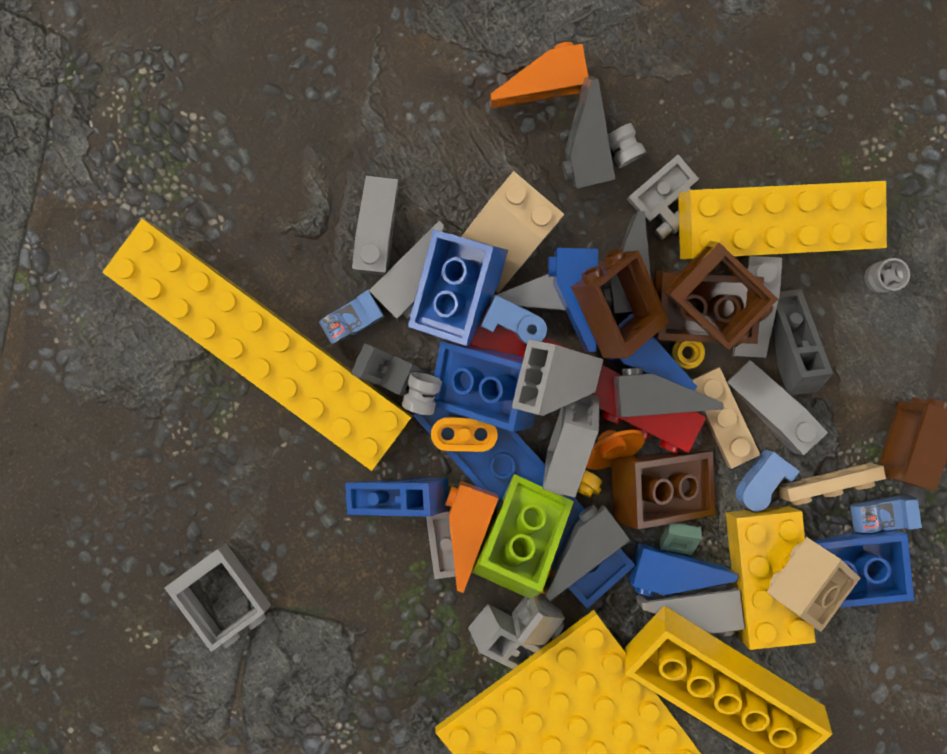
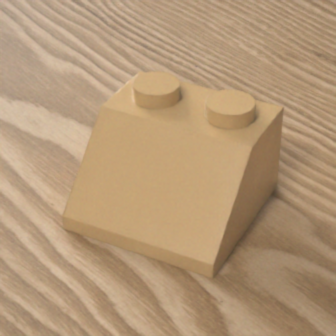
(813, 583)

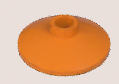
(614, 445)

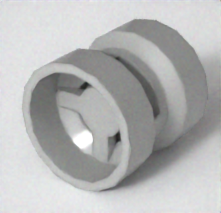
(624, 145)
(894, 274)
(421, 393)

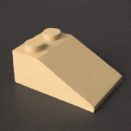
(516, 221)

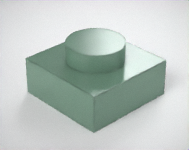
(680, 538)

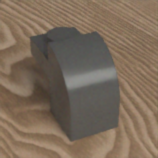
(385, 369)

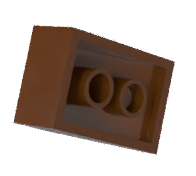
(716, 297)
(663, 488)

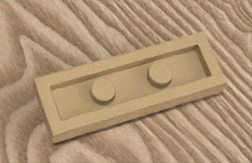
(726, 424)
(831, 483)

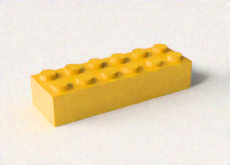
(784, 218)
(724, 688)

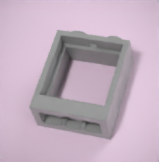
(571, 446)
(196, 613)

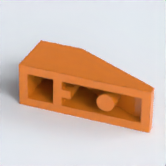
(550, 76)
(469, 521)

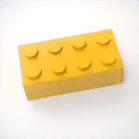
(759, 549)

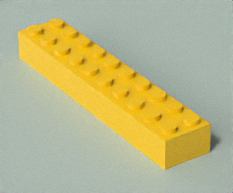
(257, 343)

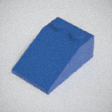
(456, 286)
(480, 385)
(879, 561)

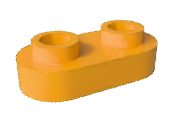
(463, 435)

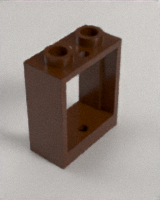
(702, 264)
(641, 294)
(917, 443)

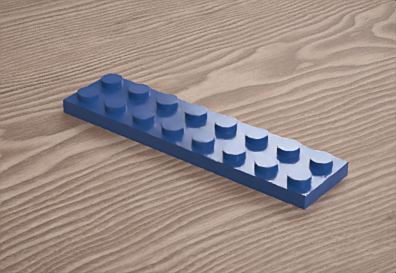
(494, 471)

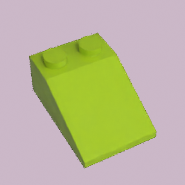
(523, 537)

